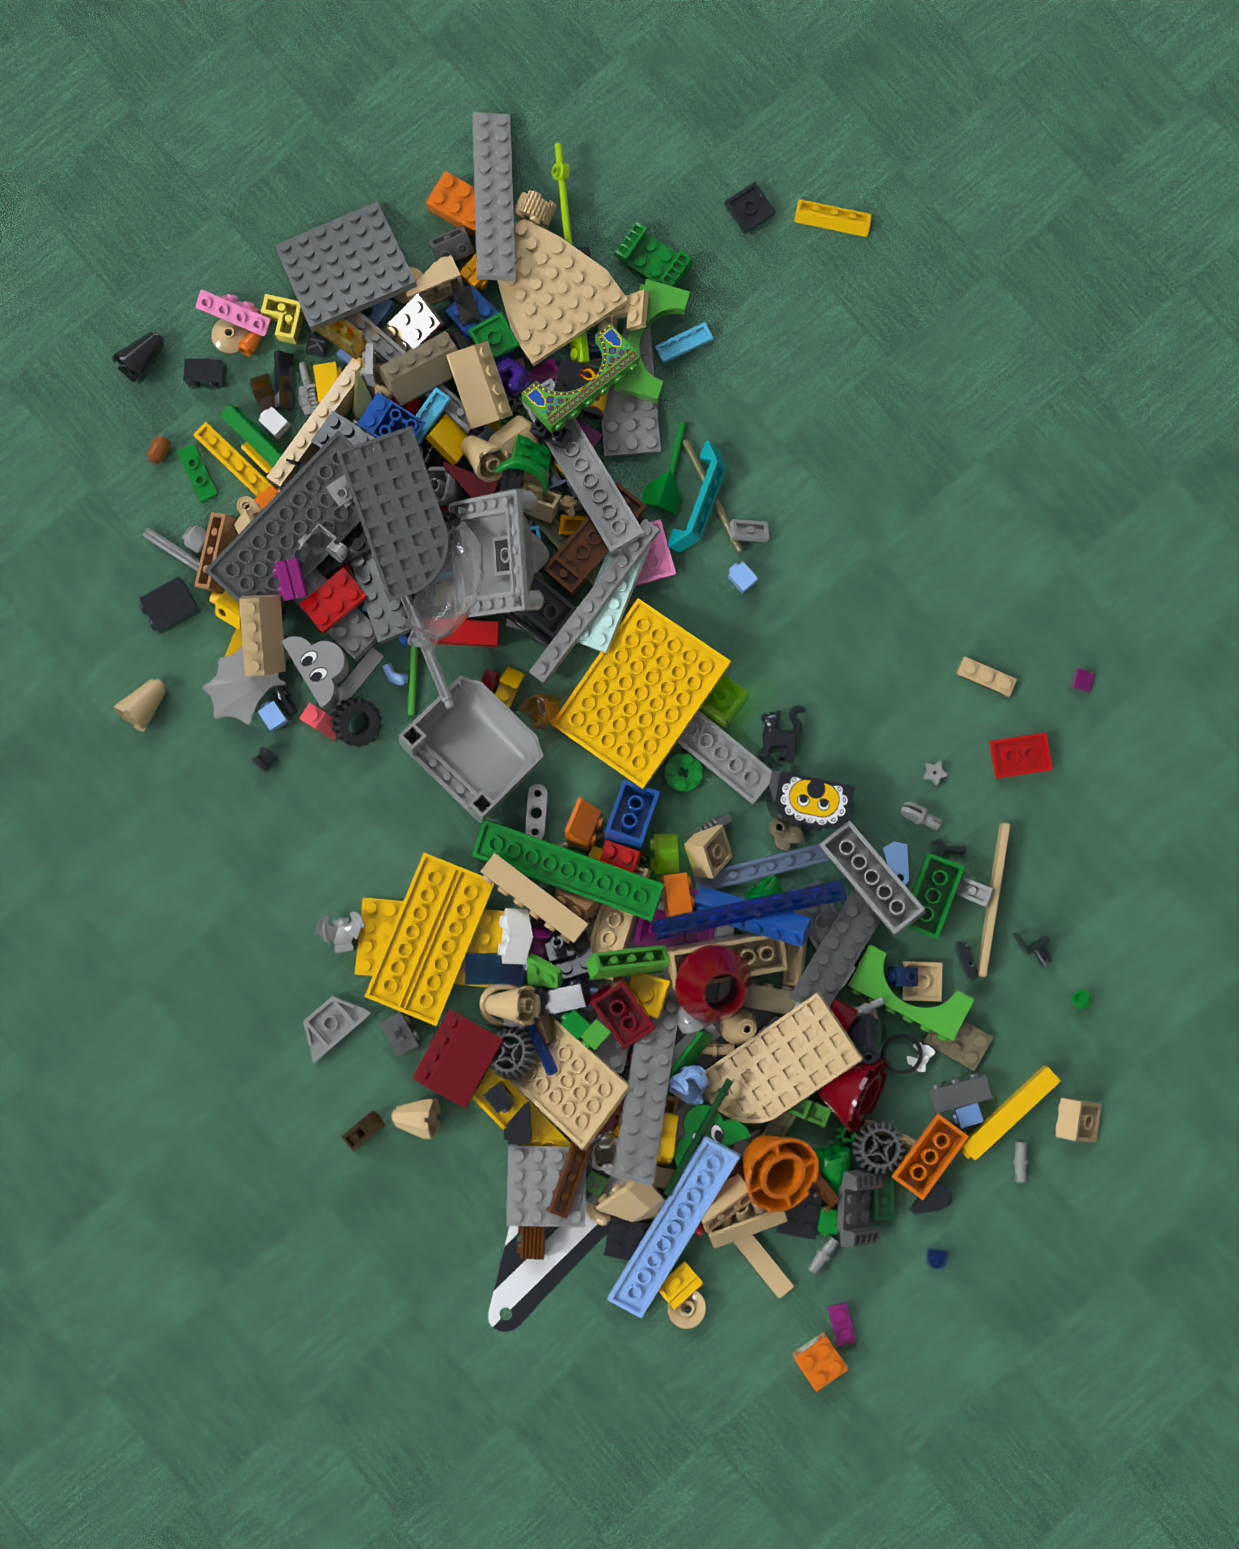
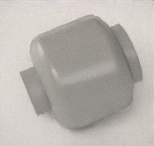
(194, 538)

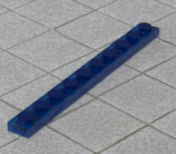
(749, 910)

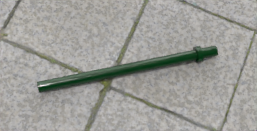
(723, 1092)

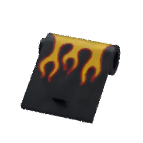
(575, 376)

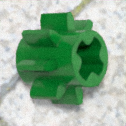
(845, 1138)

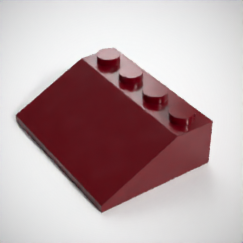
(458, 1058)

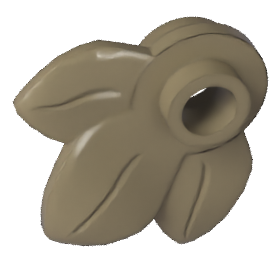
(786, 835)

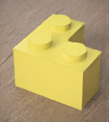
(287, 315)

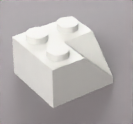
(515, 936)

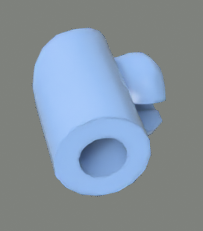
(393, 677)

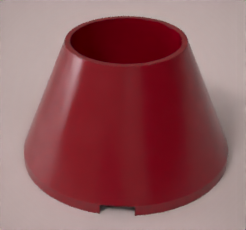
(696, 973)
(855, 1093)

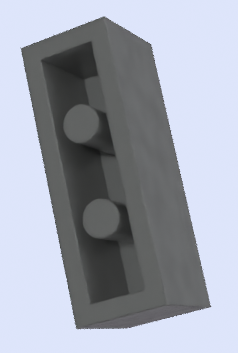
(959, 1092)

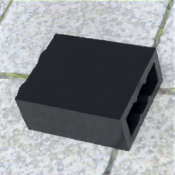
(169, 605)

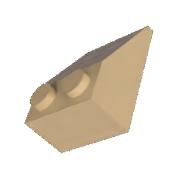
(438, 281)

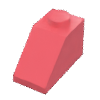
(319, 720)

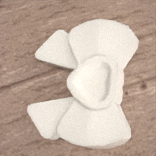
(927, 1052)

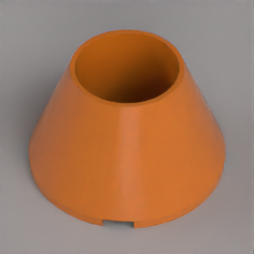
(779, 1171)

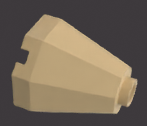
(418, 1118)

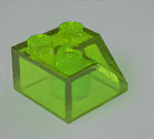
(725, 701)
(665, 853)

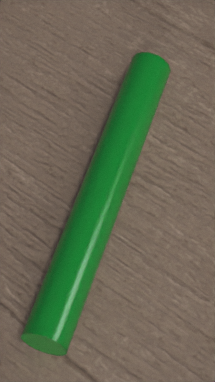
(677, 448)

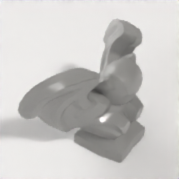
(341, 932)

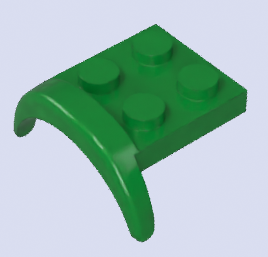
(529, 457)

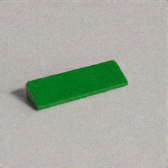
(252, 434)
(691, 1052)

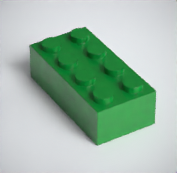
(935, 890)

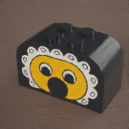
(808, 801)

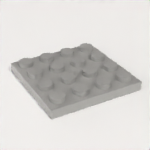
(530, 1183)

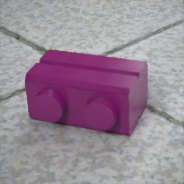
(290, 578)

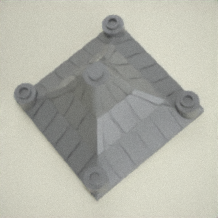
(509, 550)

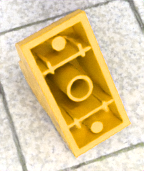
(667, 1139)

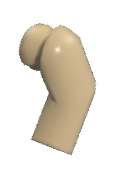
(597, 1217)

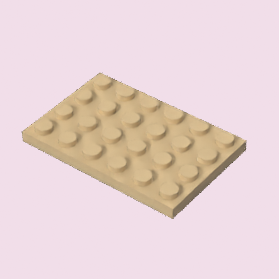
(580, 1093)

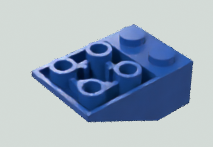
(387, 417)

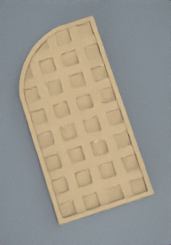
(783, 1063)

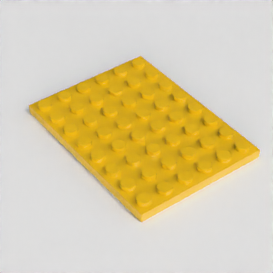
(641, 693)

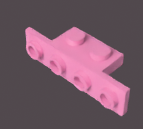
(234, 311)

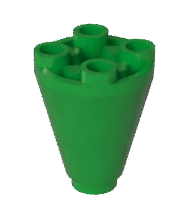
(833, 1163)

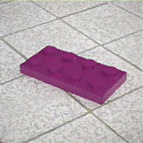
(645, 934)

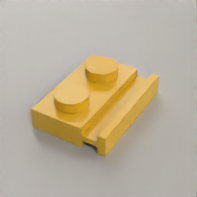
(680, 1285)

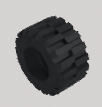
(371, 726)

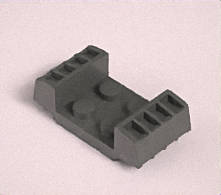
(854, 1208)

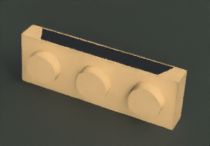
(986, 676)

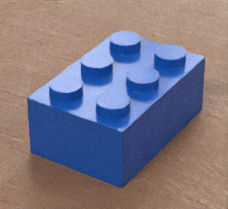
(631, 815)

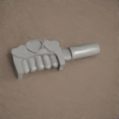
(307, 395)

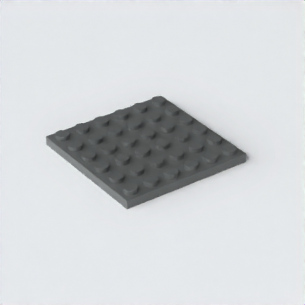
(345, 266)

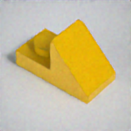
(509, 686)

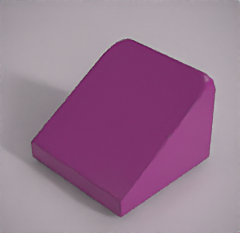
(1082, 680)

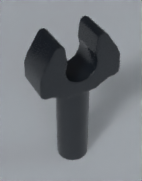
(947, 849)

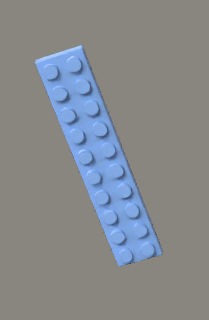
(673, 1227)

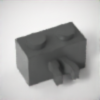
(400, 1033)

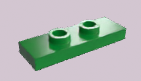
(197, 473)

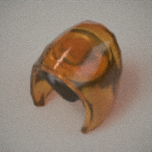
(541, 708)

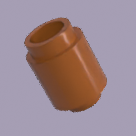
(158, 450)

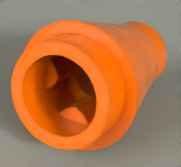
(249, 344)

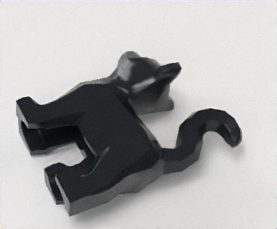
(781, 738)

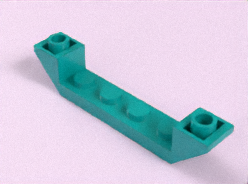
(680, 539)

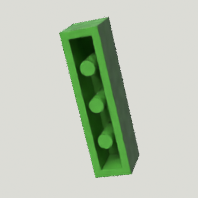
(628, 962)

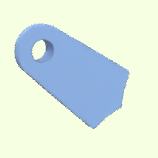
(897, 859)

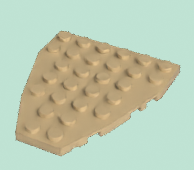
(554, 292)

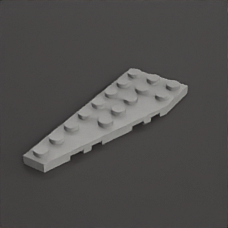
(628, 422)

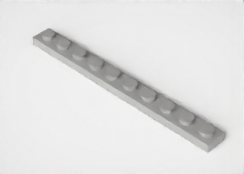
(389, 350)
(593, 603)

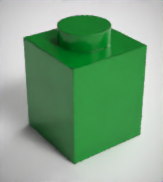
(575, 1023)
(828, 1222)

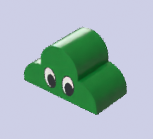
(722, 1130)

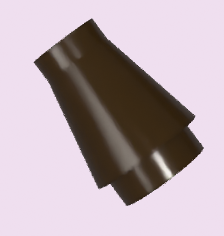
(546, 1028)

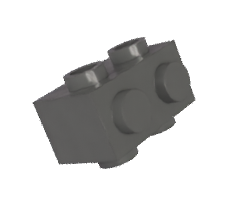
(452, 243)

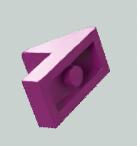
(538, 942)

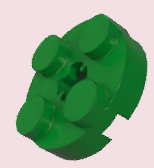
(679, 782)

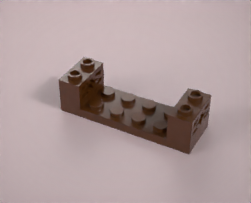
(585, 550)

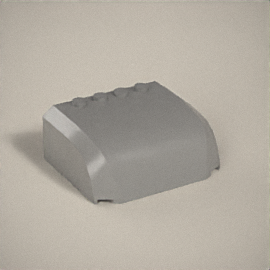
(473, 749)

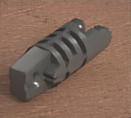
(714, 821)

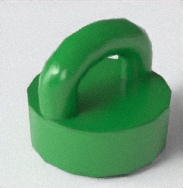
(1081, 999)

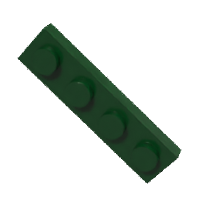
(884, 1196)

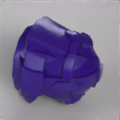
(513, 377)

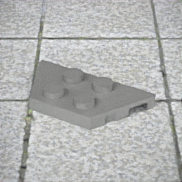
(331, 1024)

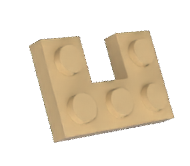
(634, 311)

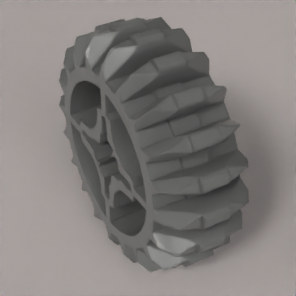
(518, 1054)
(887, 1162)

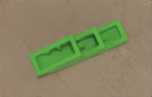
(812, 1111)

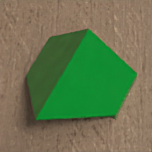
(662, 494)

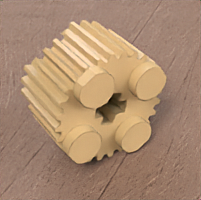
(534, 209)

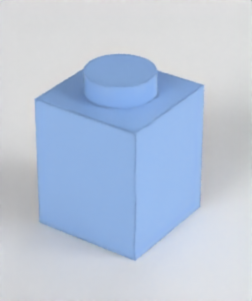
(742, 577)
(272, 715)

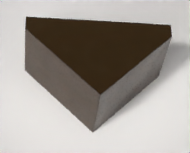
(263, 392)

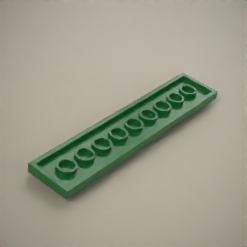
(570, 870)

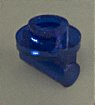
(936, 1258)

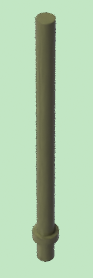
(718, 506)

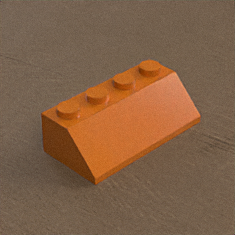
(930, 1156)

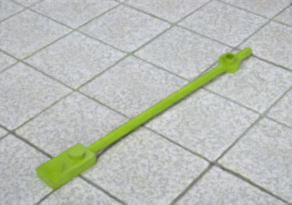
(560, 173)

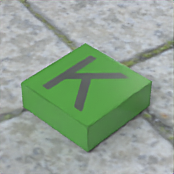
(595, 1183)

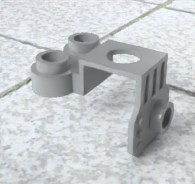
(338, 551)

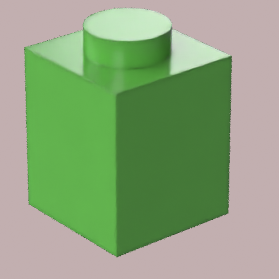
(595, 1035)

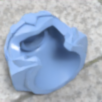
(689, 1084)

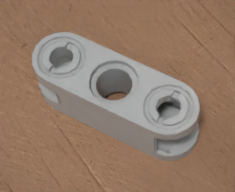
(537, 802)

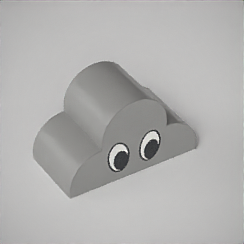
(321, 666)

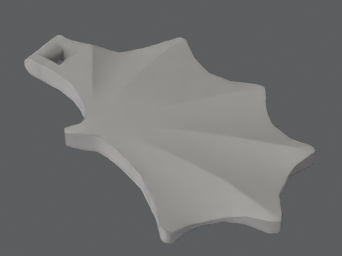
(239, 694)

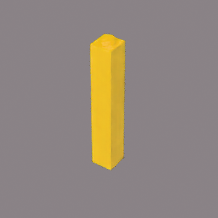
(1009, 1112)

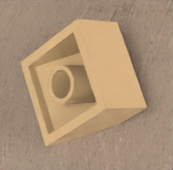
(708, 851)
(1078, 1120)

